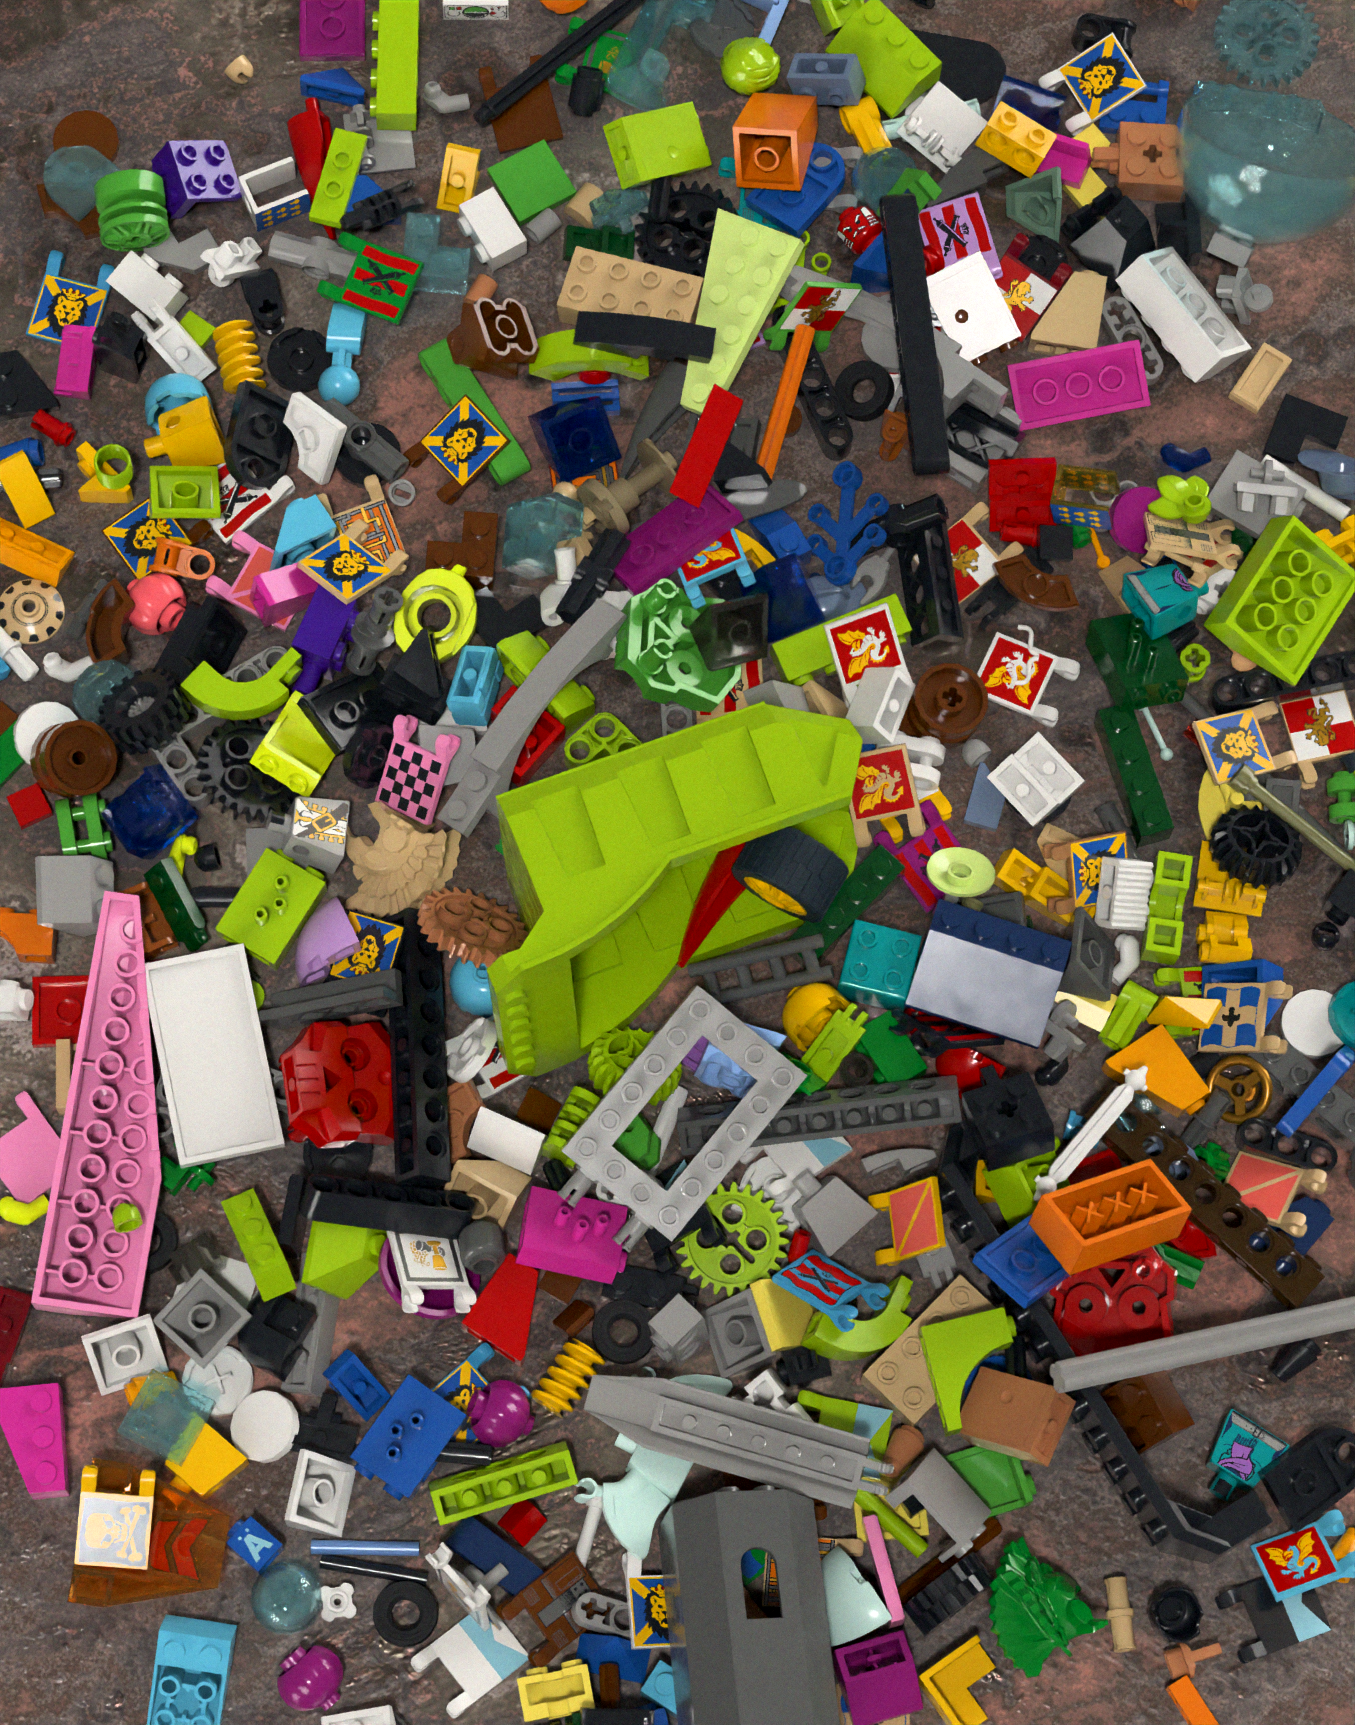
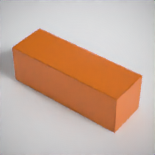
(1190, 1703)

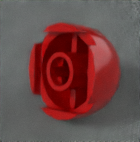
(966, 1065)

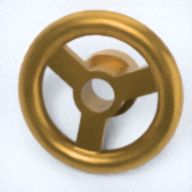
(1250, 1084)

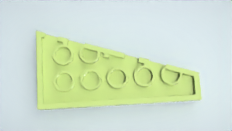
(739, 289)

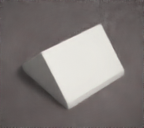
(506, 1140)
(124, 1353)
(319, 1494)

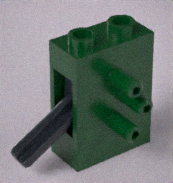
(1134, 666)

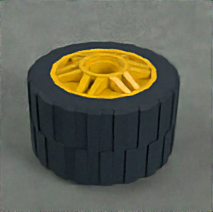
(791, 873)

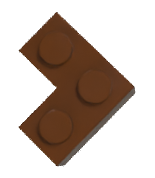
(475, 552)

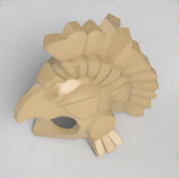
(400, 864)

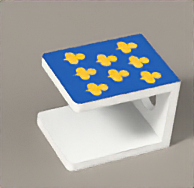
(281, 209)

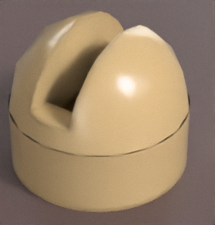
(238, 69)

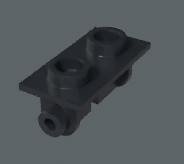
(1080, 219)

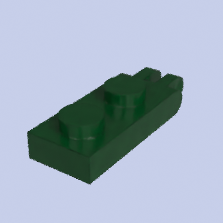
(177, 904)

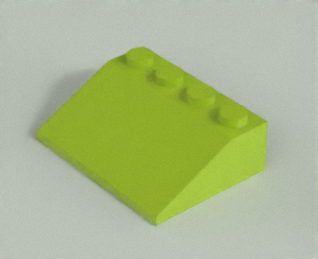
(1283, 599)

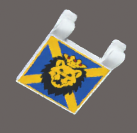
(1099, 81)
(645, 1606)

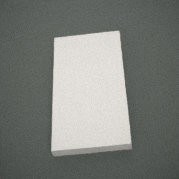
(212, 1056)

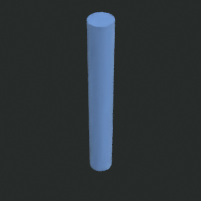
(379, 1548)

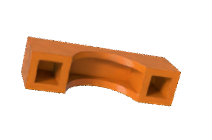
(31, 941)

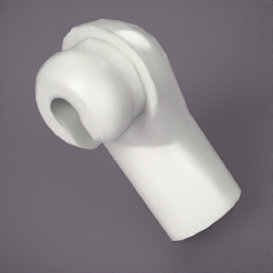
(65, 670)
(1129, 958)

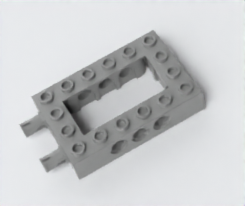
(593, 1140)

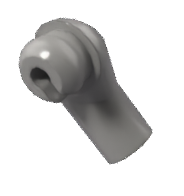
(441, 101)

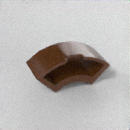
(109, 624)

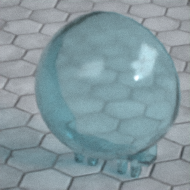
(1264, 162)

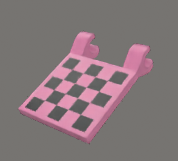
(414, 774)

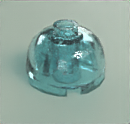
(877, 173)
(286, 1598)

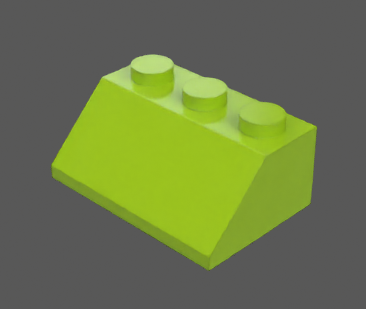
(891, 57)
(521, 655)

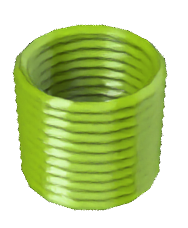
(113, 481)

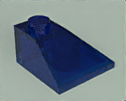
(1032, 101)
(575, 437)
(790, 596)

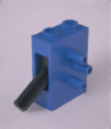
(412, 1438)

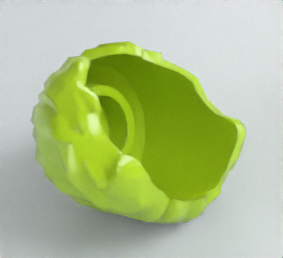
(749, 65)

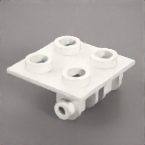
(942, 127)

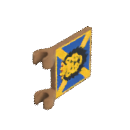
(1084, 867)

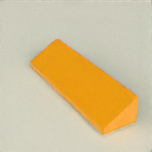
(33, 554)

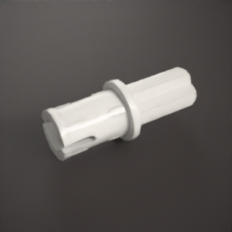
(16, 658)

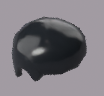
(1175, 1614)

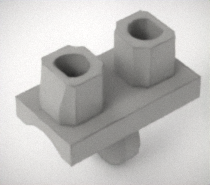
(1241, 295)
(1280, 495)
(1063, 1039)

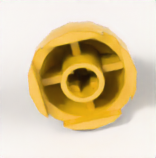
(809, 1011)

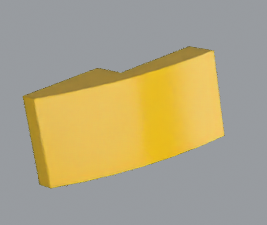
(24, 490)

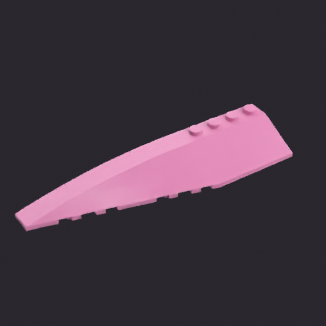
(106, 1137)

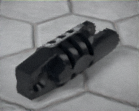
(380, 208)

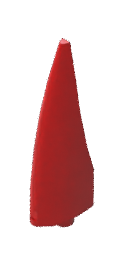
(310, 141)
(713, 900)

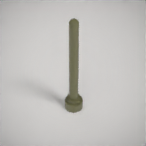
(1246, 781)

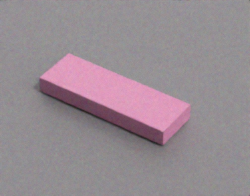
(883, 1570)

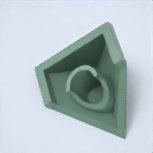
(1037, 202)

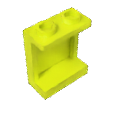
(293, 750)

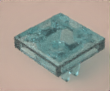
(166, 1417)

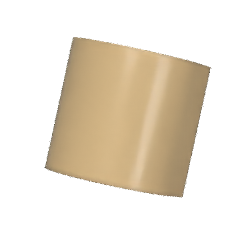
(579, 207)

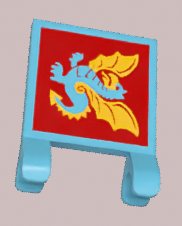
(713, 561)
(1303, 1559)

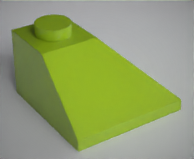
(341, 1257)

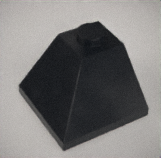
(1114, 240)

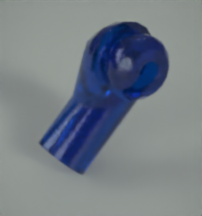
(1182, 460)

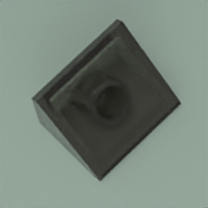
(732, 631)

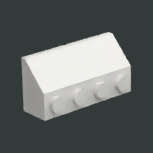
(1182, 314)

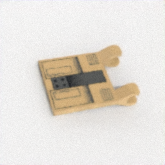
(1192, 539)

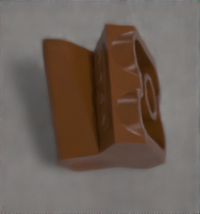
(493, 337)

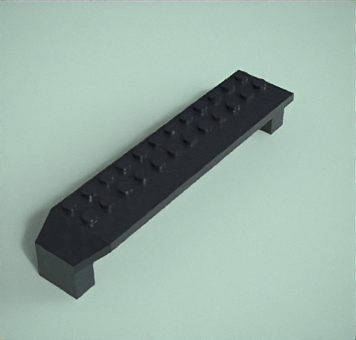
(1165, 1523)

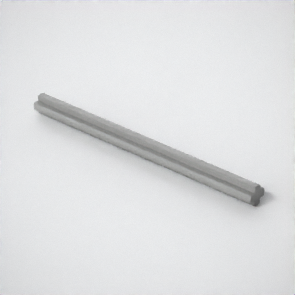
(1203, 1345)

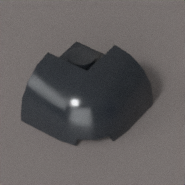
(274, 1334)

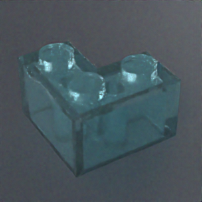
(445, 267)
(534, 530)

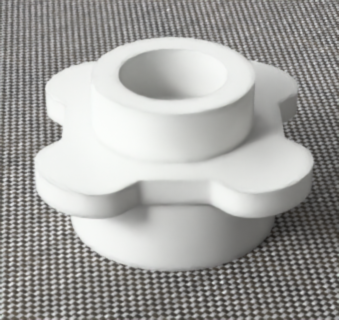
(345, 1609)

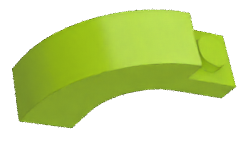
(560, 358)
(242, 699)
(866, 1336)

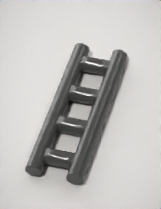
(773, 954)

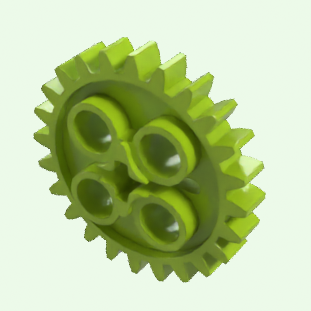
(755, 1217)

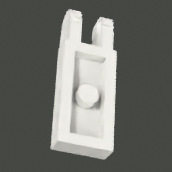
(175, 343)

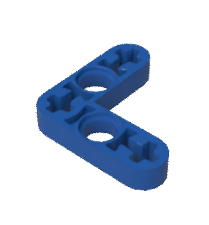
(1316, 1091)

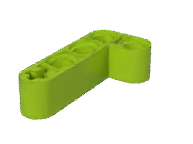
(598, 746)

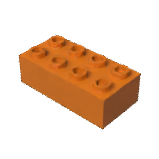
(1109, 1216)

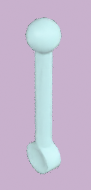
(1165, 753)

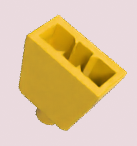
(189, 435)
(208, 1465)

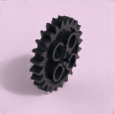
(700, 208)
(251, 796)

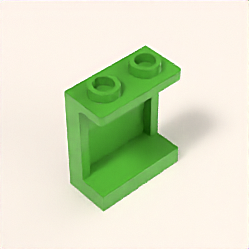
(994, 1478)

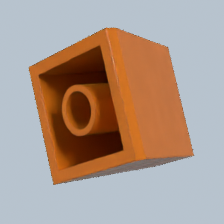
(774, 141)

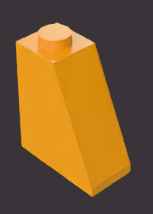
(1170, 1076)

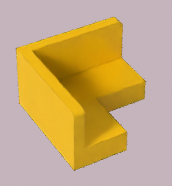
(948, 1682)

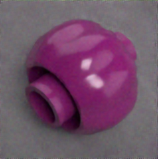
(501, 1413)
(310, 1678)

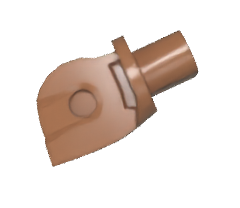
(1182, 1660)

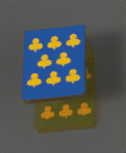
(1088, 480)

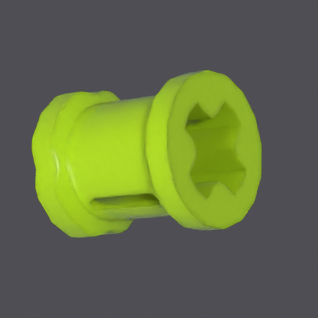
(1201, 659)

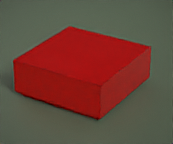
(29, 806)

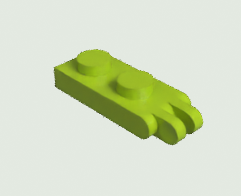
(835, 1042)

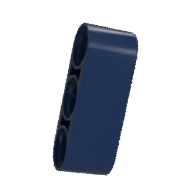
(486, 1550)

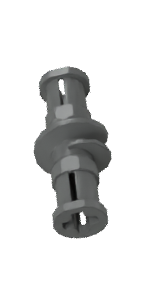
(373, 631)

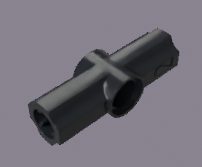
(905, 521)
(593, 575)

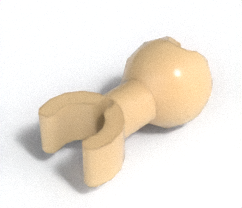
(569, 490)

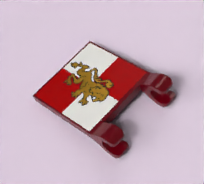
(1026, 290)

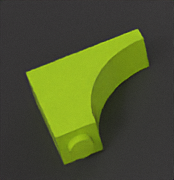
(955, 1350)

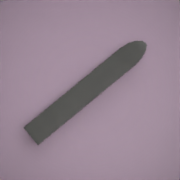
(762, 501)

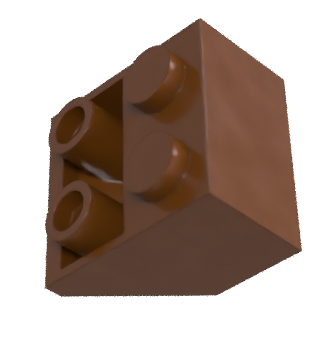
(1148, 1410)

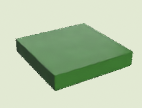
(531, 182)

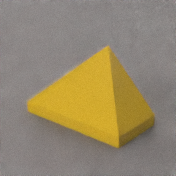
(1184, 1011)

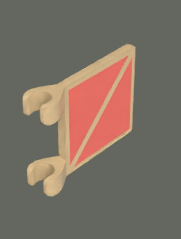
(1272, 1187)

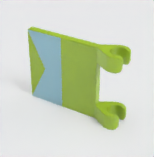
(855, 1419)

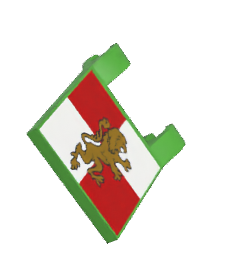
(817, 306)

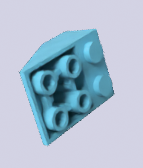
(191, 1671)

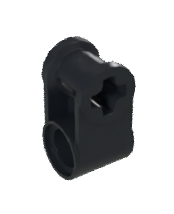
(1101, 27)
(264, 298)

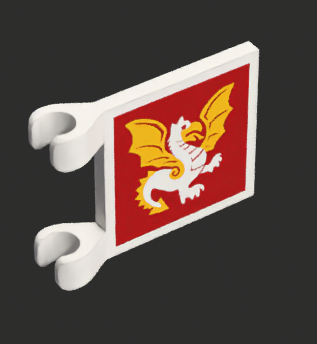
(861, 643)
(1008, 662)

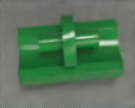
(175, 1177)

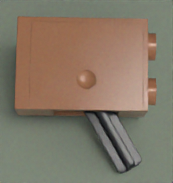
(1013, 1412)

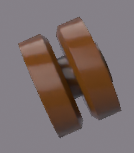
(948, 704)
(82, 741)

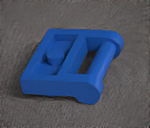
(1139, 110)

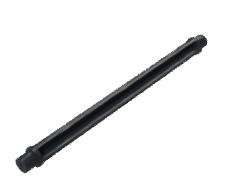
(554, 59)

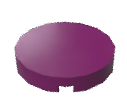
(1127, 518)

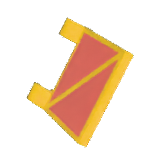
(914, 1220)

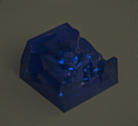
(149, 813)

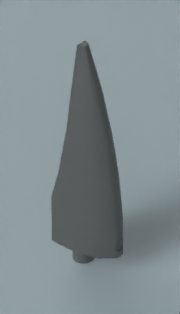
(658, 413)

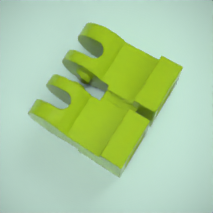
(575, 1110)

